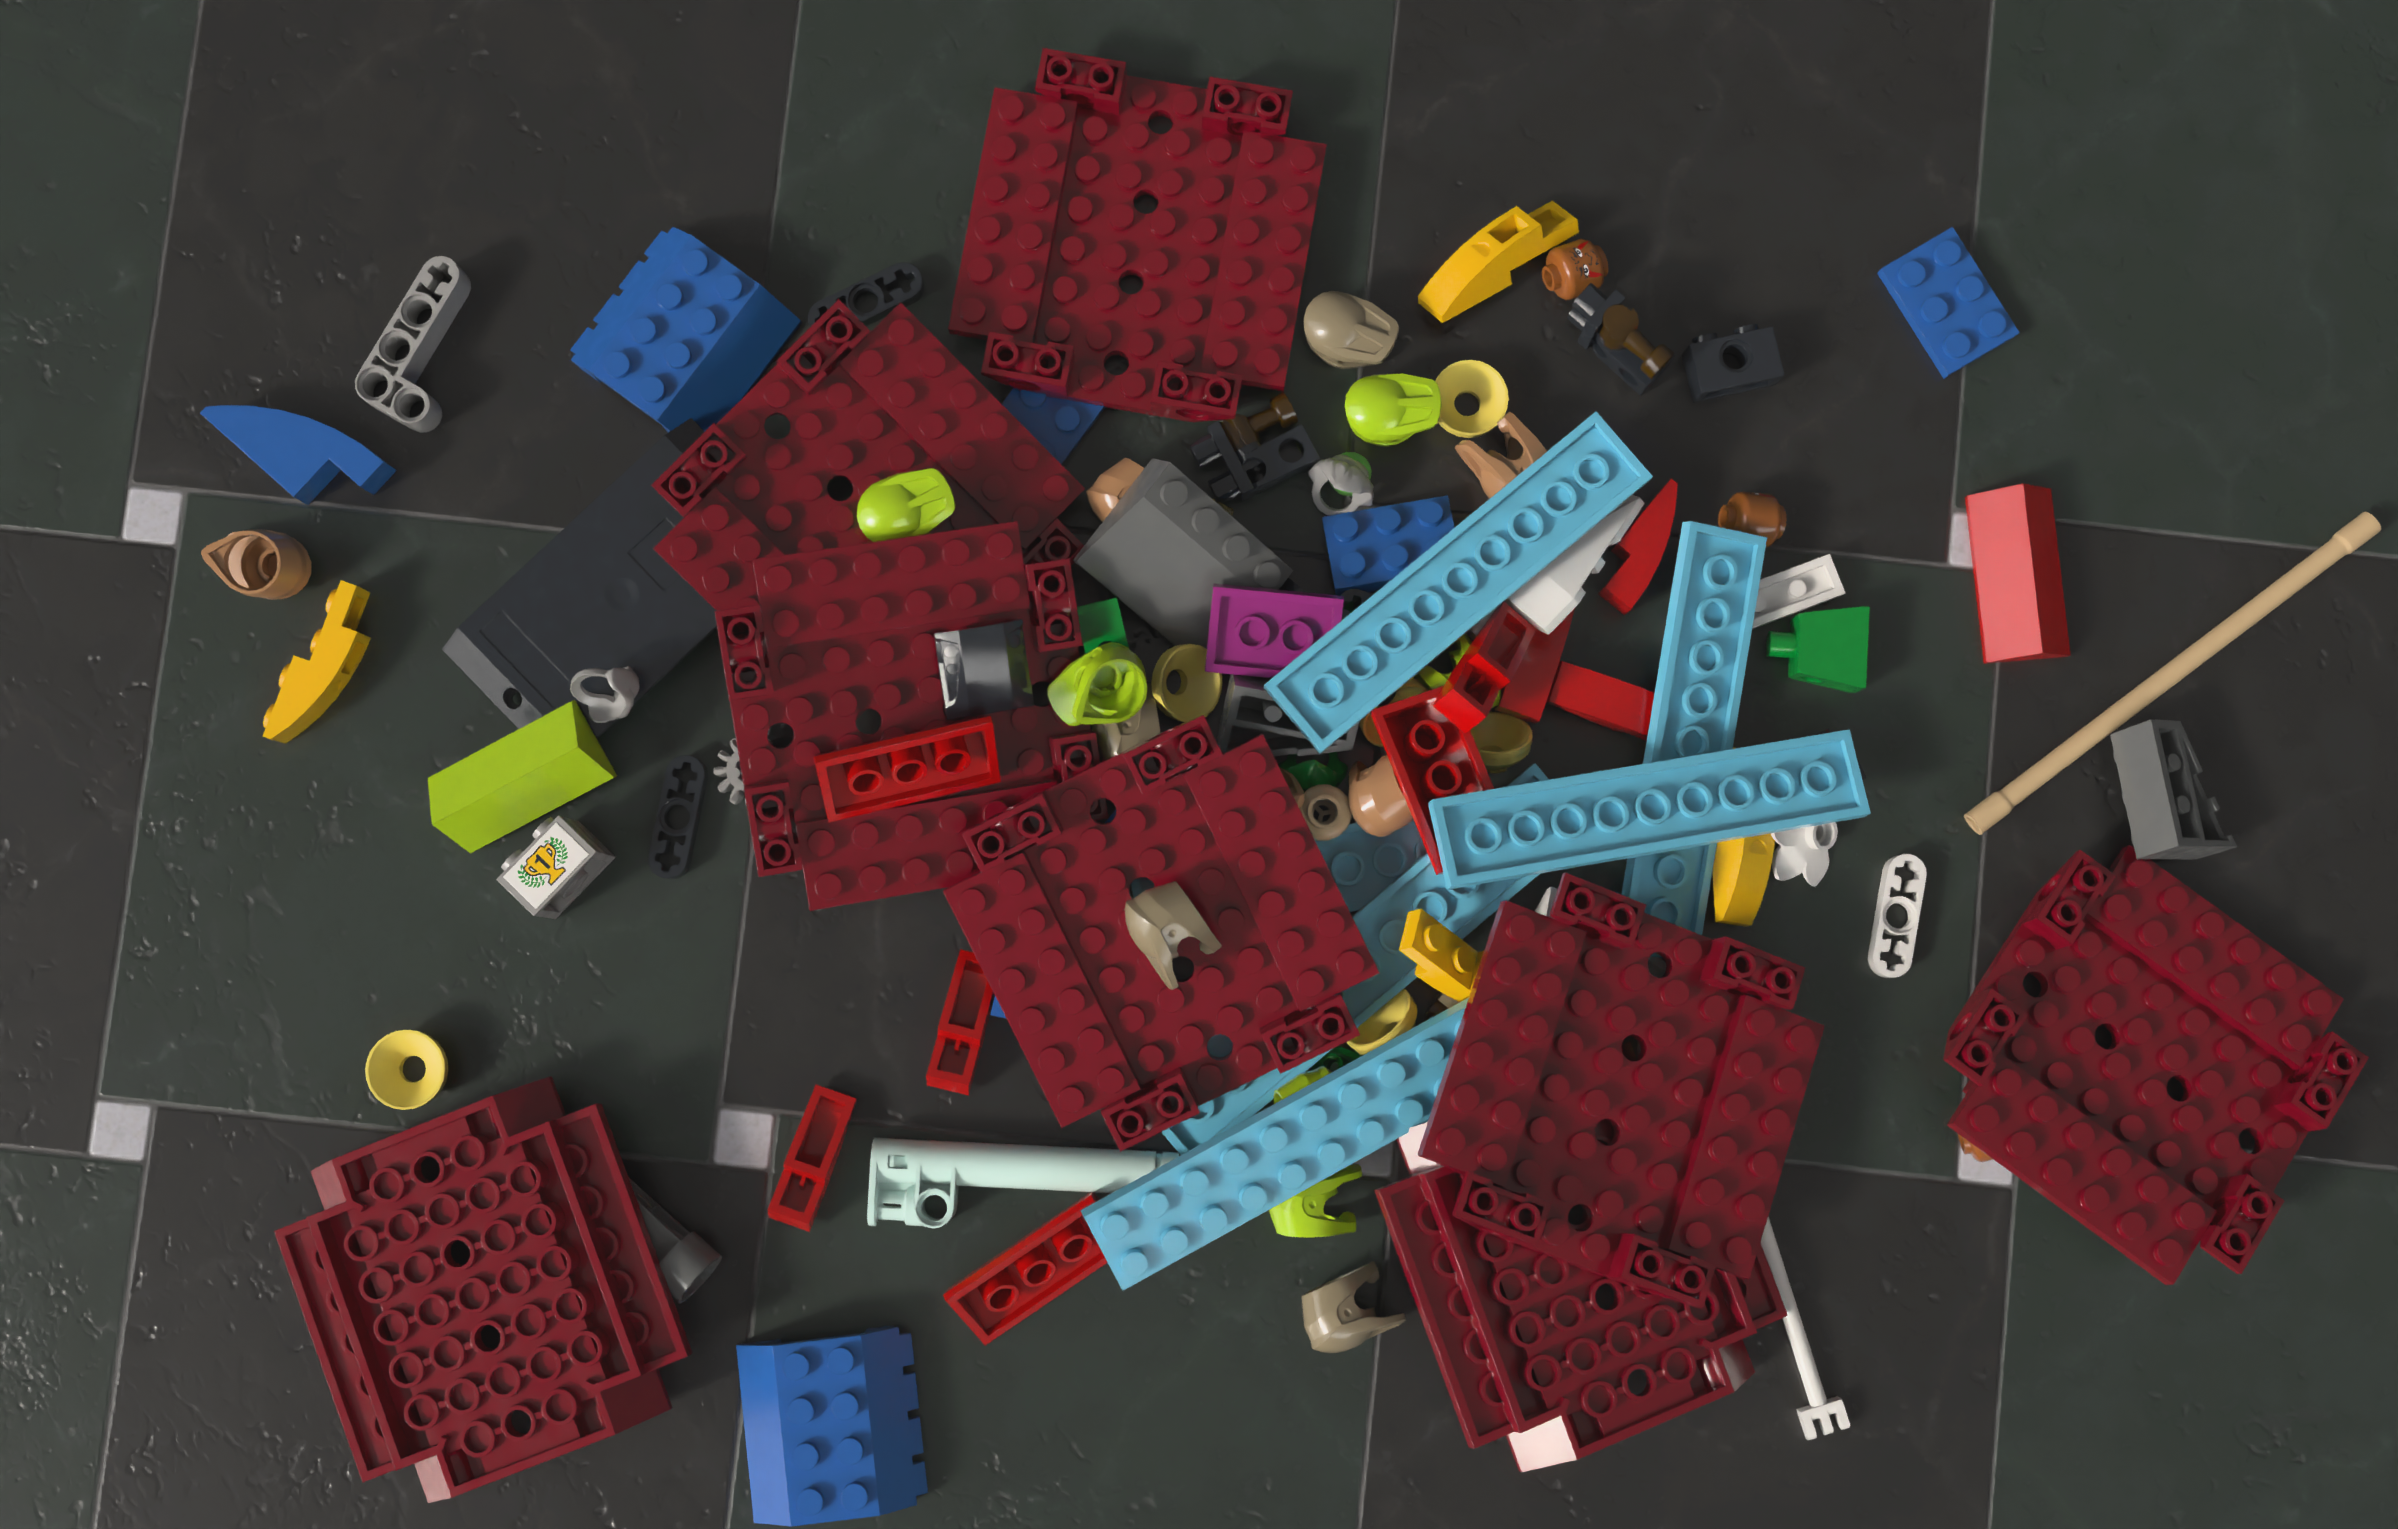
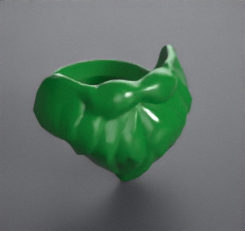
(1313, 773)

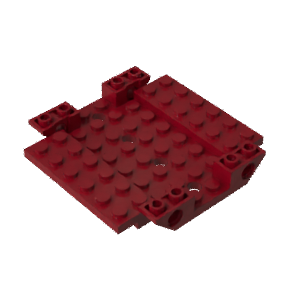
(1061, 231)
(861, 412)
(857, 634)
(1089, 1000)
(2182, 1001)
(1692, 1118)
(551, 1265)
(1534, 1349)

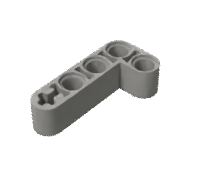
(423, 341)

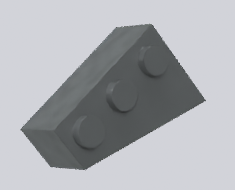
(1253, 712)
(2163, 794)

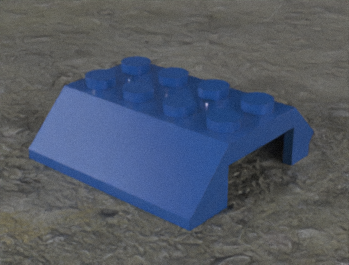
(685, 334)
(831, 1427)

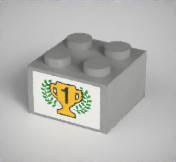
(554, 867)

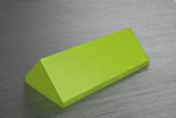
(518, 778)

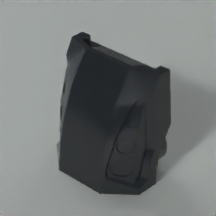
(983, 669)

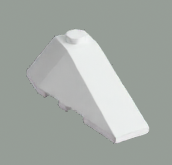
(1558, 588)

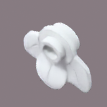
(1803, 852)

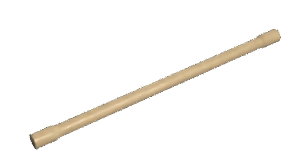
(2342, 543)

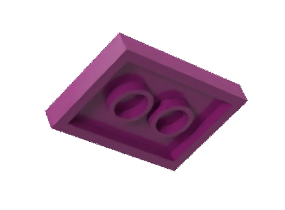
(1265, 628)

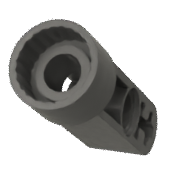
(682, 1255)

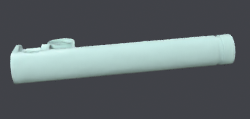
(914, 1169)

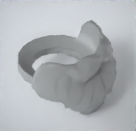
(1344, 475)
(606, 707)

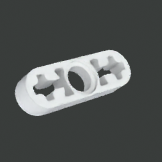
(1905, 949)

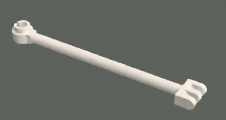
(1819, 1406)

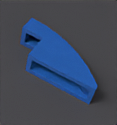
(298, 450)

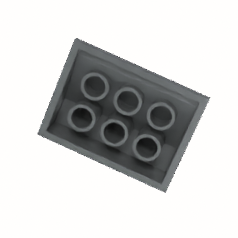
(1168, 549)

